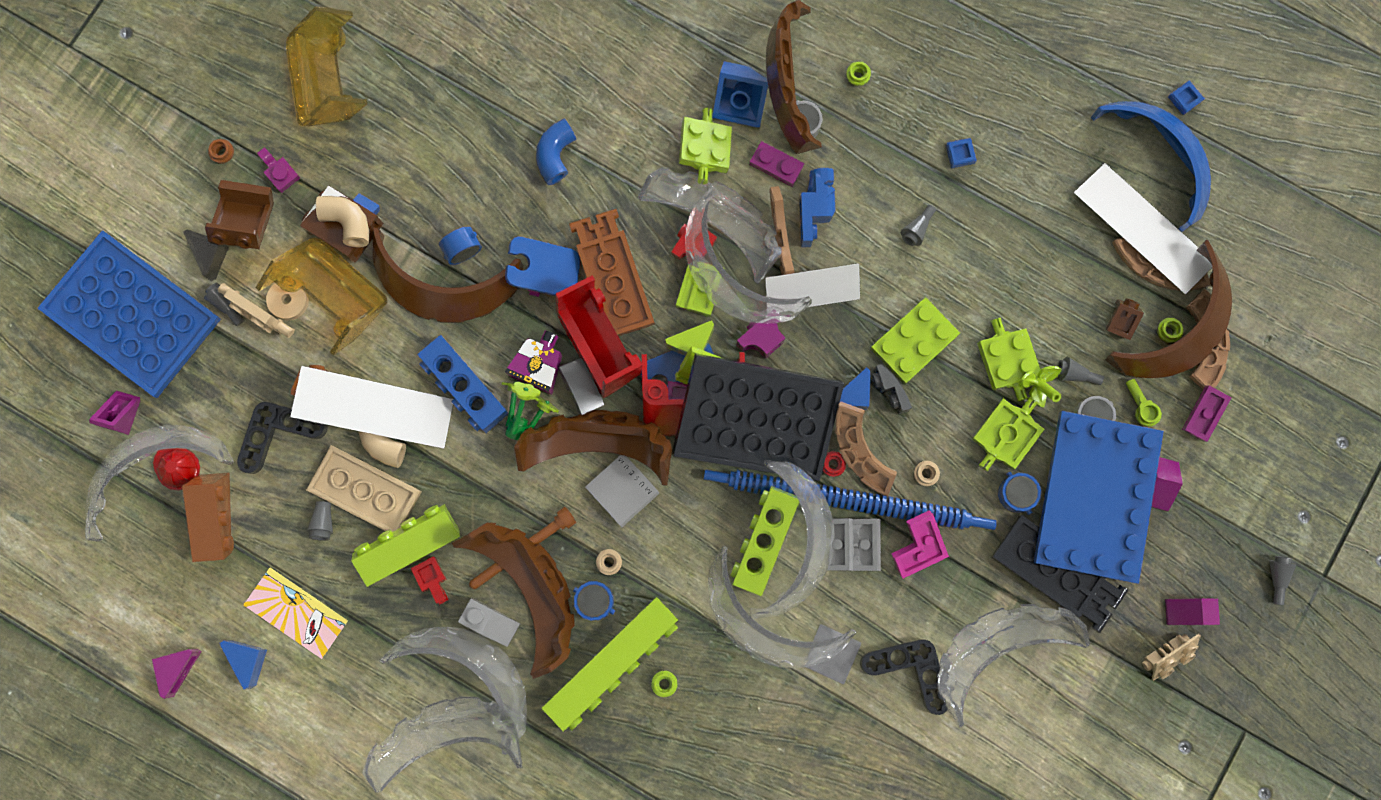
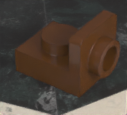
(1125, 318)

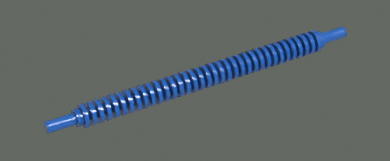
(942, 515)

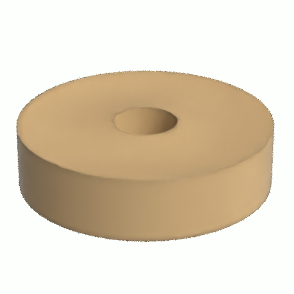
(290, 311)

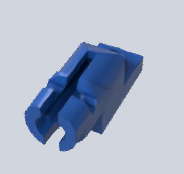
(816, 204)

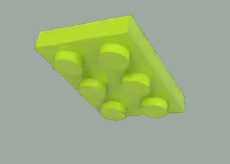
(915, 340)

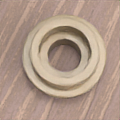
(934, 470)
(601, 558)

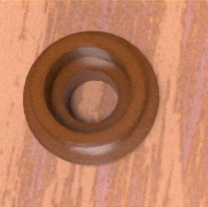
(216, 146)

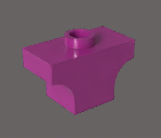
(762, 338)

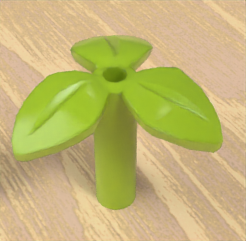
(1041, 389)

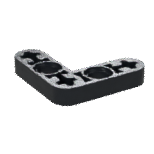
(274, 422)
(920, 666)

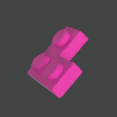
(926, 549)

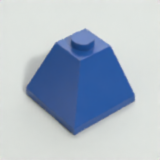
(740, 95)

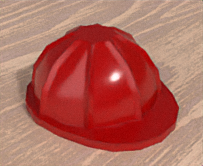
(175, 467)

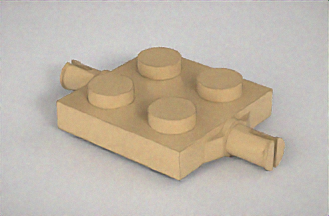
(254, 313)

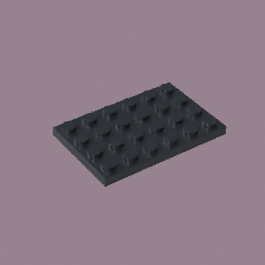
(756, 414)

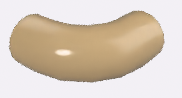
(348, 214)
(383, 449)

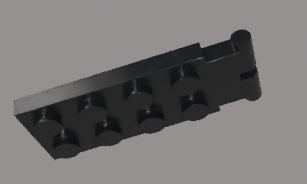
(1069, 589)

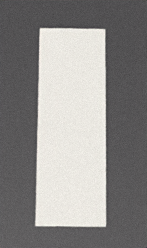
(1144, 228)
(371, 407)

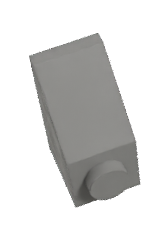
(489, 622)

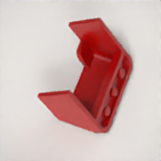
(594, 338)
(656, 402)

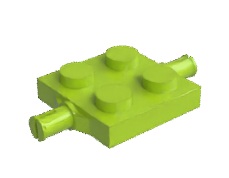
(705, 145)
(1008, 358)
(1008, 434)

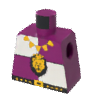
(537, 363)

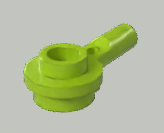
(1147, 412)

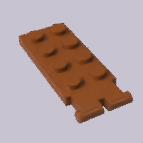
(610, 261)

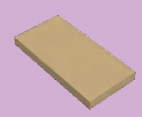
(363, 490)

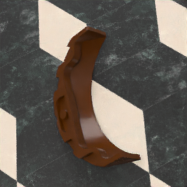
(781, 80)
(438, 302)
(1197, 343)
(596, 432)
(538, 581)

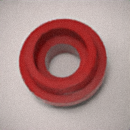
(833, 455)

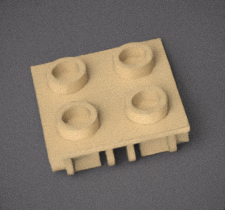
(1179, 650)

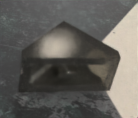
(207, 254)

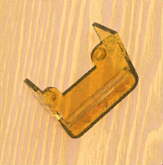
(315, 68)
(330, 283)

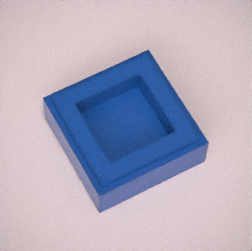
(1186, 97)
(961, 153)

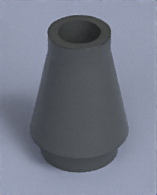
(321, 522)

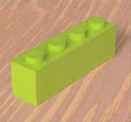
(405, 544)

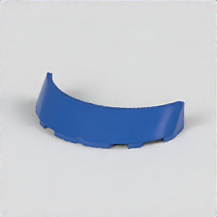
(1181, 141)

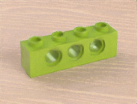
(756, 580)

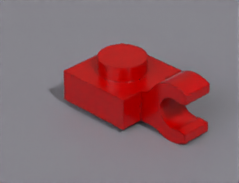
(429, 576)

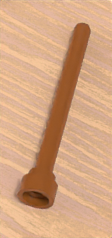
(562, 520)

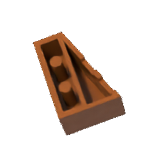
(209, 516)

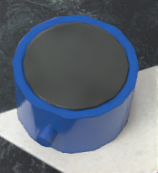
(460, 245)
(1019, 493)
(594, 600)

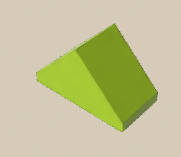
(696, 337)

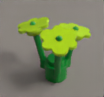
(516, 424)

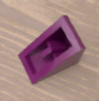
(117, 412)
(1167, 484)
(1192, 611)
(172, 670)

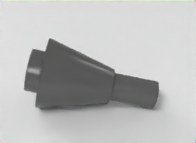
(915, 231)
(222, 303)
(1074, 371)
(1281, 572)

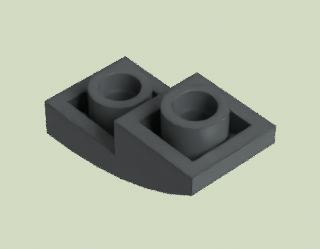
(887, 382)
(581, 386)

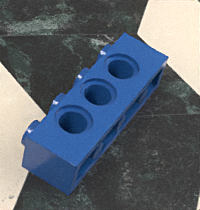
(440, 352)

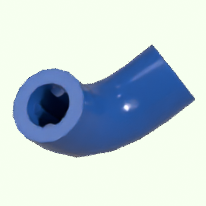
(549, 151)

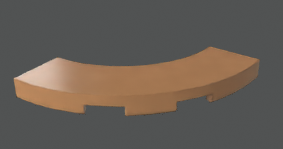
(777, 211)
(1147, 270)
(1212, 367)
(856, 452)

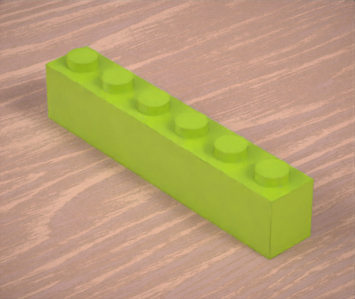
(609, 664)

